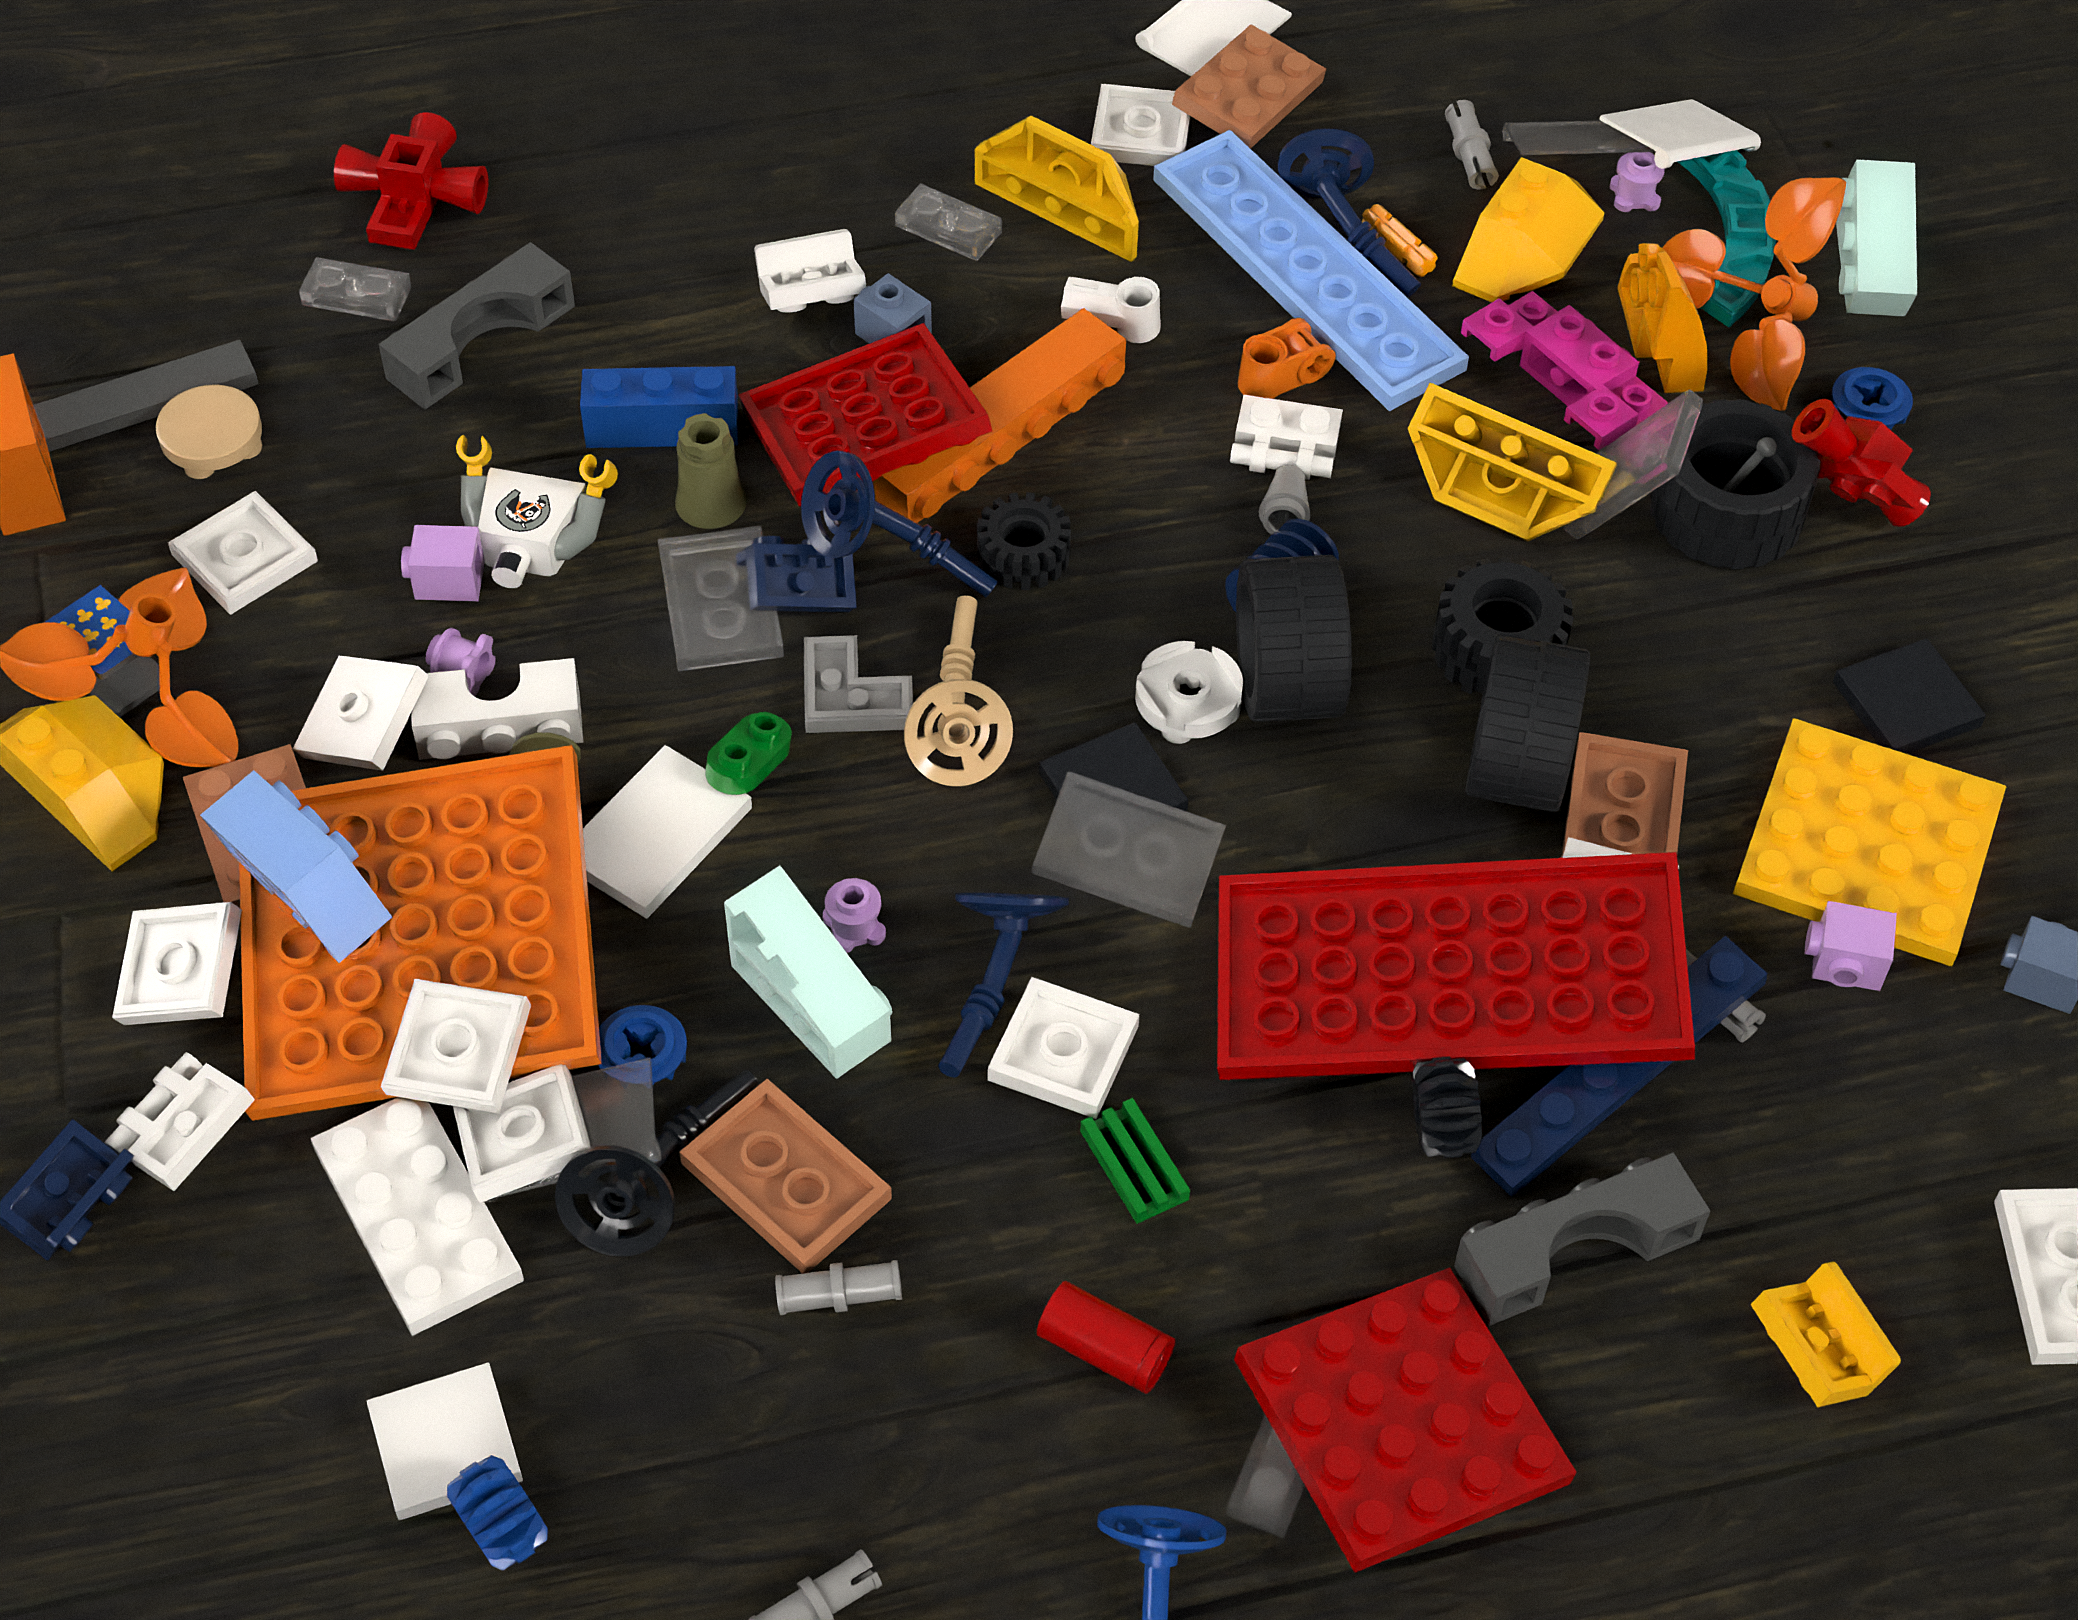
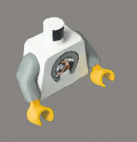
(530, 519)

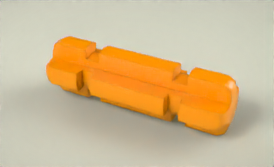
(1401, 241)

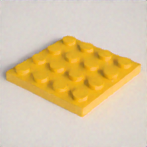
(1872, 834)

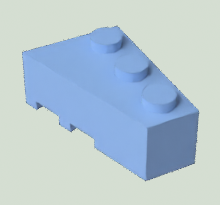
(298, 862)

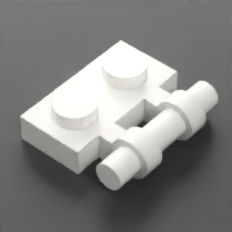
(1286, 433)
(180, 1120)

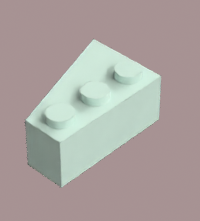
(1878, 238)
(805, 973)

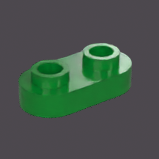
(748, 753)

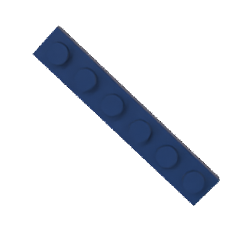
(1591, 1092)

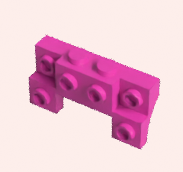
(1570, 361)

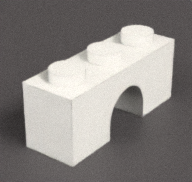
(455, 723)

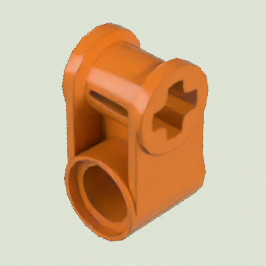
(1280, 359)

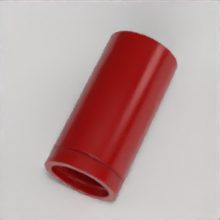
(1105, 1337)

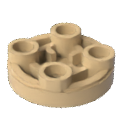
(209, 429)

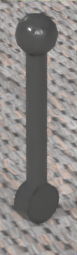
(1765, 448)

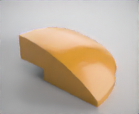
(1663, 319)

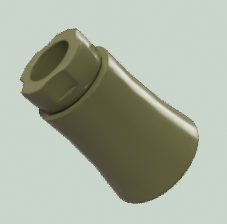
(708, 476)

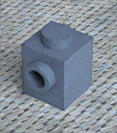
(889, 309)
(2043, 964)

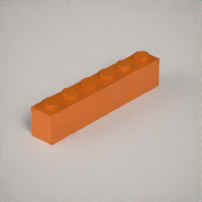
(1022, 404)

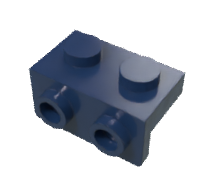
(61, 1188)

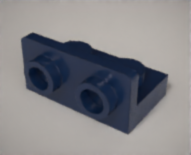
(796, 577)

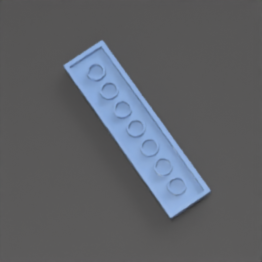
(1311, 269)

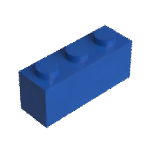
(652, 403)

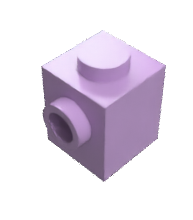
(444, 563)
(1852, 945)

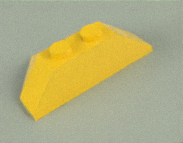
(1061, 182)
(1527, 233)
(1503, 467)
(87, 774)

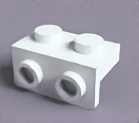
(808, 270)

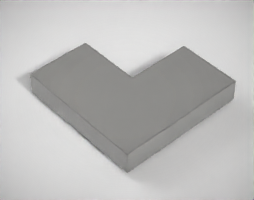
(843, 701)

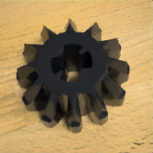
(1446, 1107)

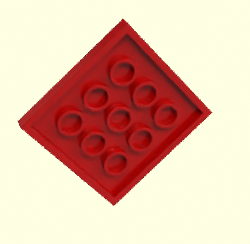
(880, 402)
(1403, 1418)

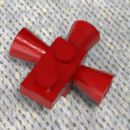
(410, 180)
(1862, 461)

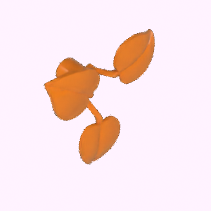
(1801, 219)
(162, 618)

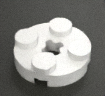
(1183, 715)

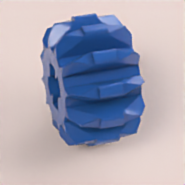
(497, 1512)

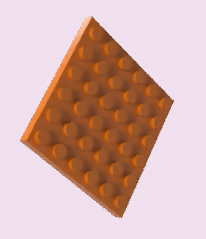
(480, 894)

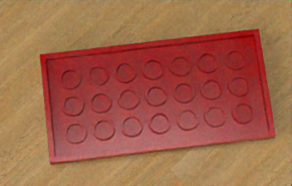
(1453, 963)

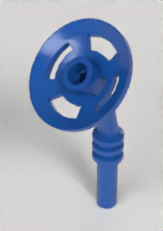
(1160, 1540)

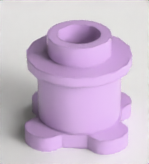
(1636, 182)
(453, 653)
(853, 913)

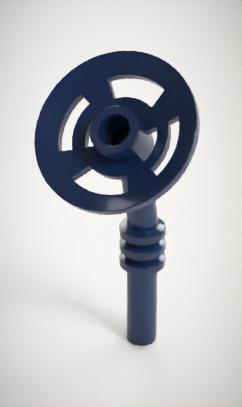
(1325, 178)
(859, 505)
(986, 999)

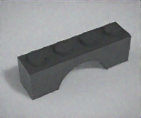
(518, 292)
(1643, 1208)

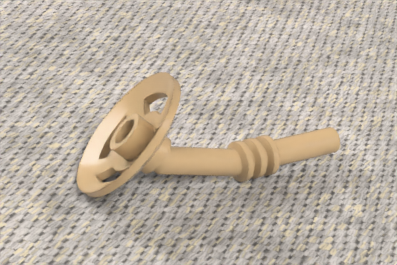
(958, 719)

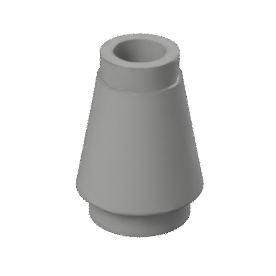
(1285, 499)

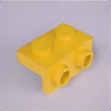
(1827, 1336)

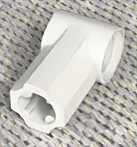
(1129, 307)

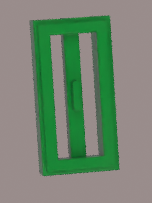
(1113, 1122)

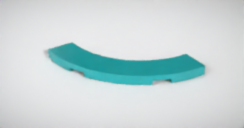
(1743, 213)

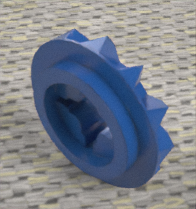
(1867, 383)
(644, 1025)

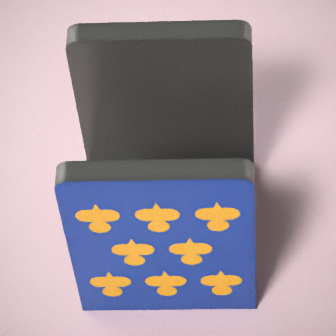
(122, 677)

